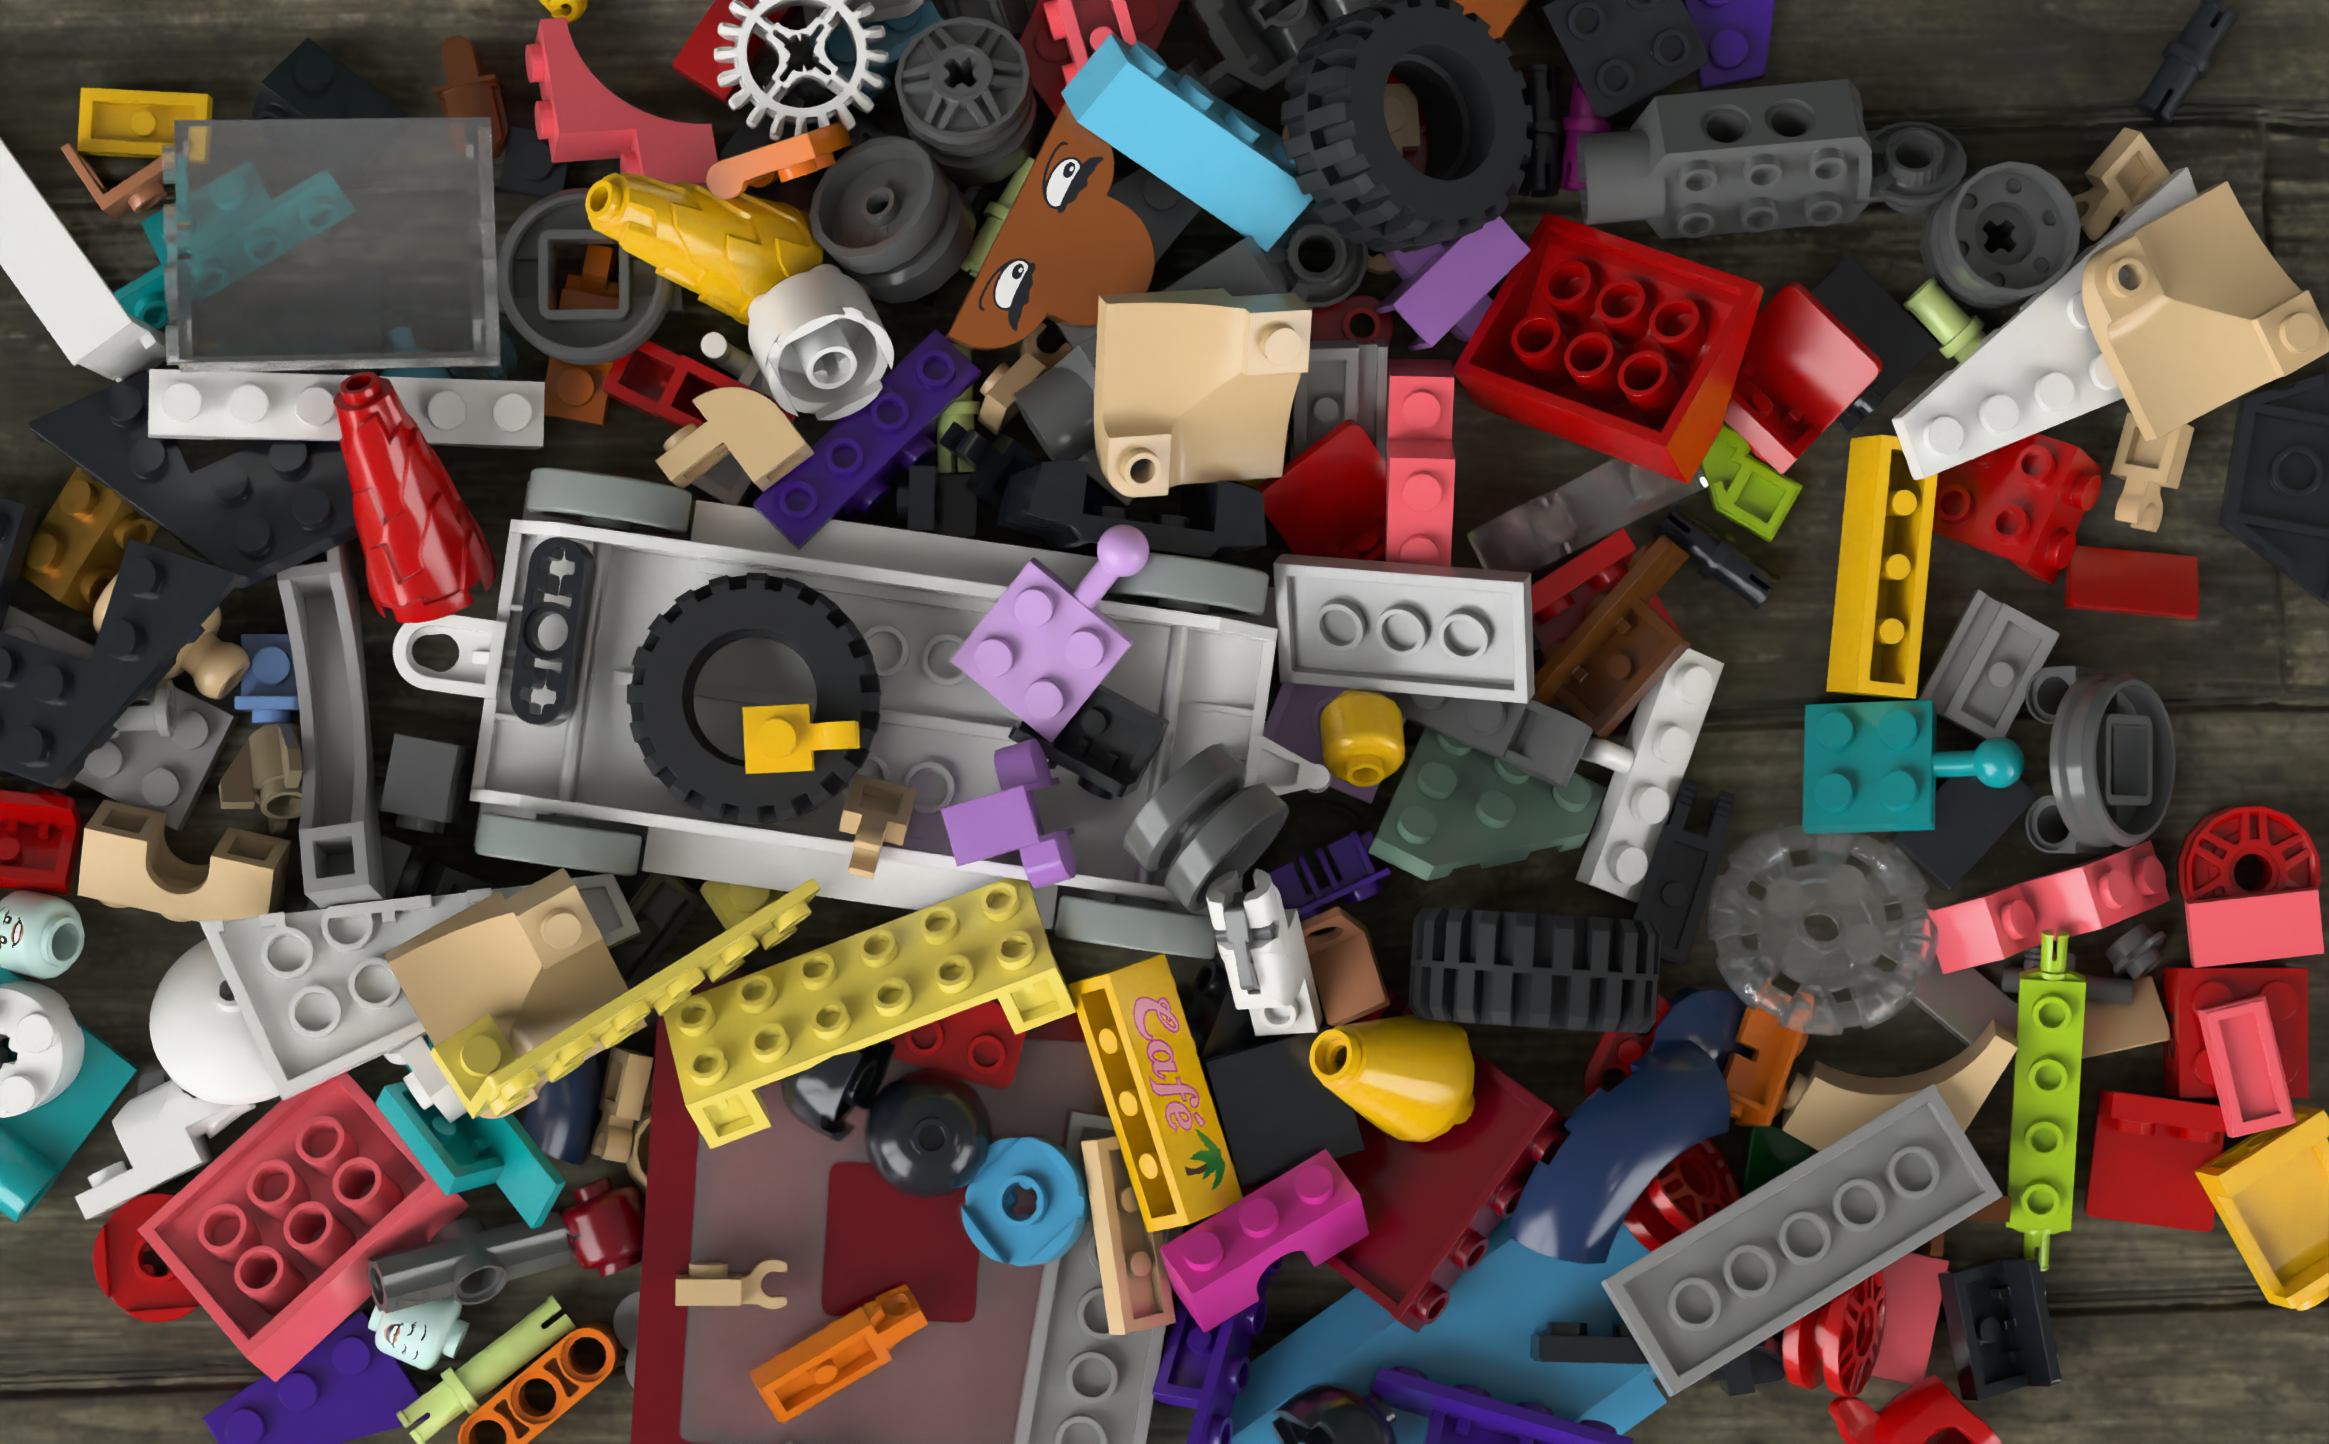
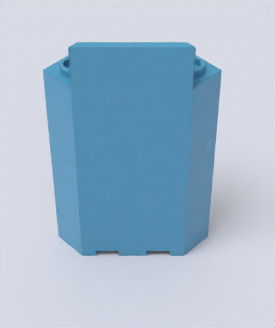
(1475, 1342)

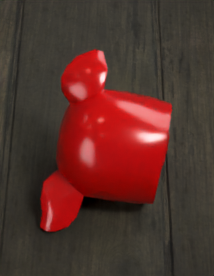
(1917, 1415)

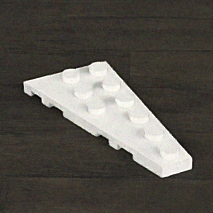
(2028, 371)
(323, 989)

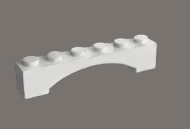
(302, 408)

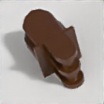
(471, 91)

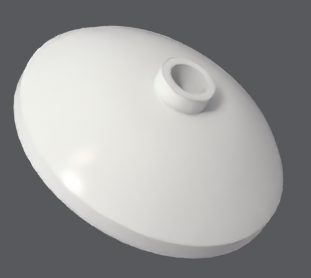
(205, 1036)

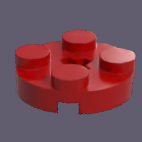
(122, 1268)

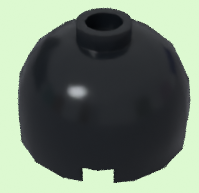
(831, 1089)
(927, 1133)
(1334, 1416)

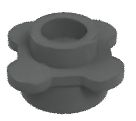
(2136, 952)

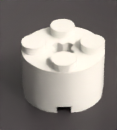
(819, 343)
(46, 1043)

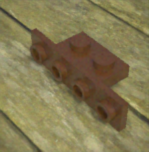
(1618, 646)

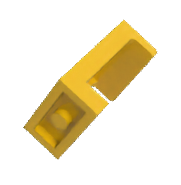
(2277, 1206)

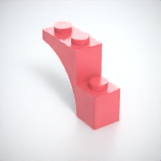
(594, 124)
(1419, 461)
(2069, 899)

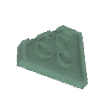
(1475, 809)

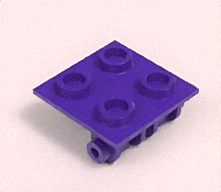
(1354, 866)

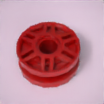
(2223, 837)
(1682, 1196)
(1838, 1340)

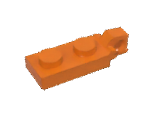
(572, 389)
(837, 1354)

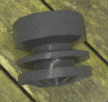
(969, 99)
(2034, 241)

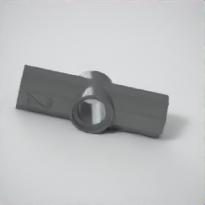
(467, 1262)

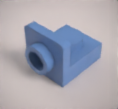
(270, 682)

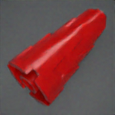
(409, 517)

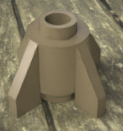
(267, 773)

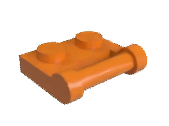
(781, 159)

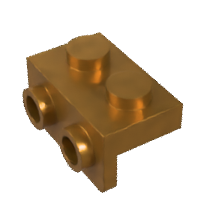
(83, 543)

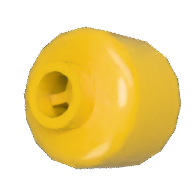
(1362, 737)

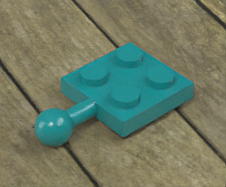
(1880, 765)

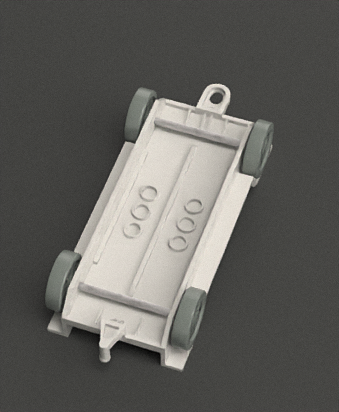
(591, 803)

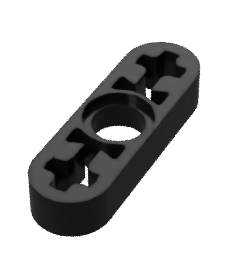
(534, 611)

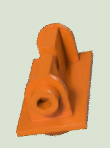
(1758, 1084)

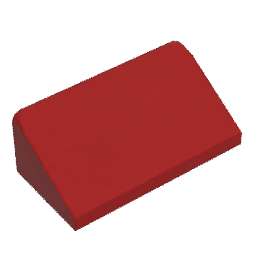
(2132, 583)

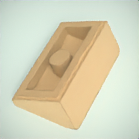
(2123, 1026)

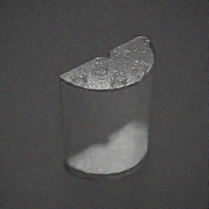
(331, 245)

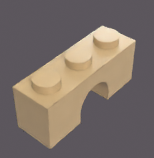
(131, 866)

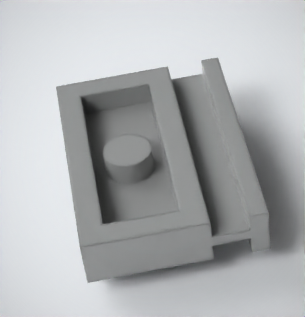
(1341, 384)
(1987, 666)

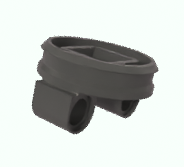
(530, 287)
(2083, 760)

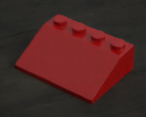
(1613, 347)

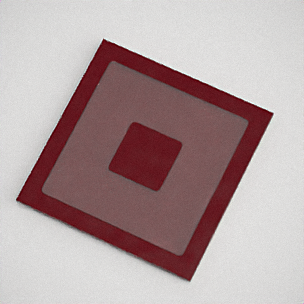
(843, 1245)

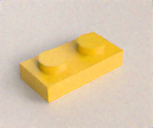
(134, 120)

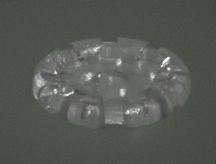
(1822, 966)

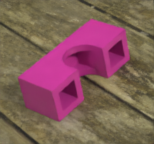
(1222, 1258)

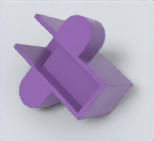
(1450, 281)
(1012, 820)

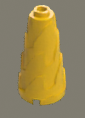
(705, 243)

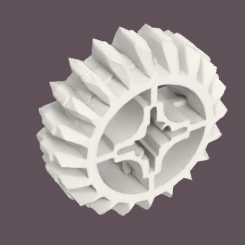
(825, 76)

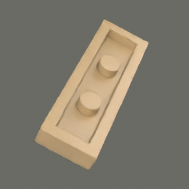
(1129, 1257)

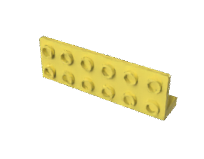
(859, 995)
(491, 1075)

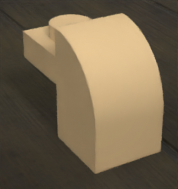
(737, 424)

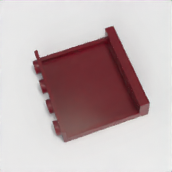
(1442, 1197)

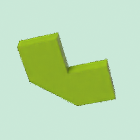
(1746, 487)

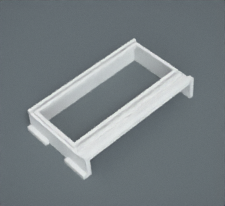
(66, 286)

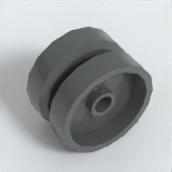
(892, 219)
(1205, 825)

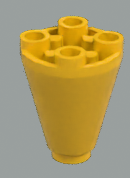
(1399, 1073)

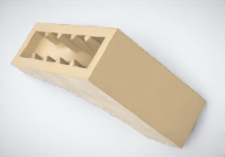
(1835, 1103)

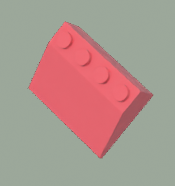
(289, 1216)

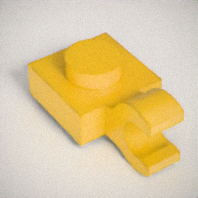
(785, 738)

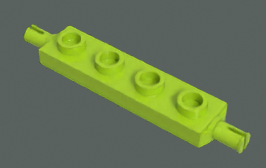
(2045, 1098)

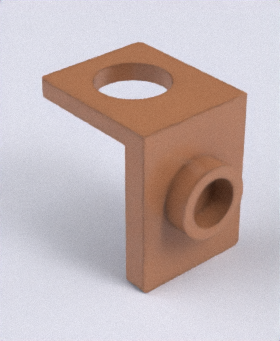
(136, 193)
(1344, 967)

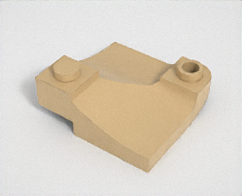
(2197, 313)
(1196, 386)
(519, 958)

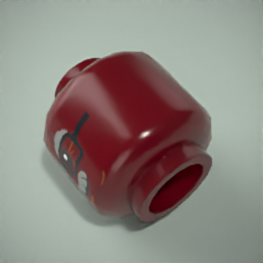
(605, 1226)

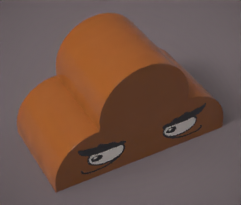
(1057, 246)

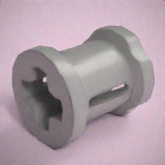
(152, 712)

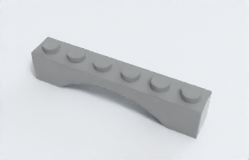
(339, 786)

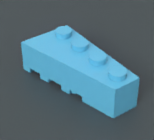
(1188, 139)

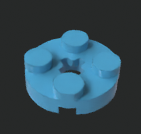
(1060, 1209)

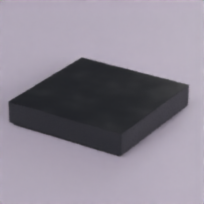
(1278, 1108)

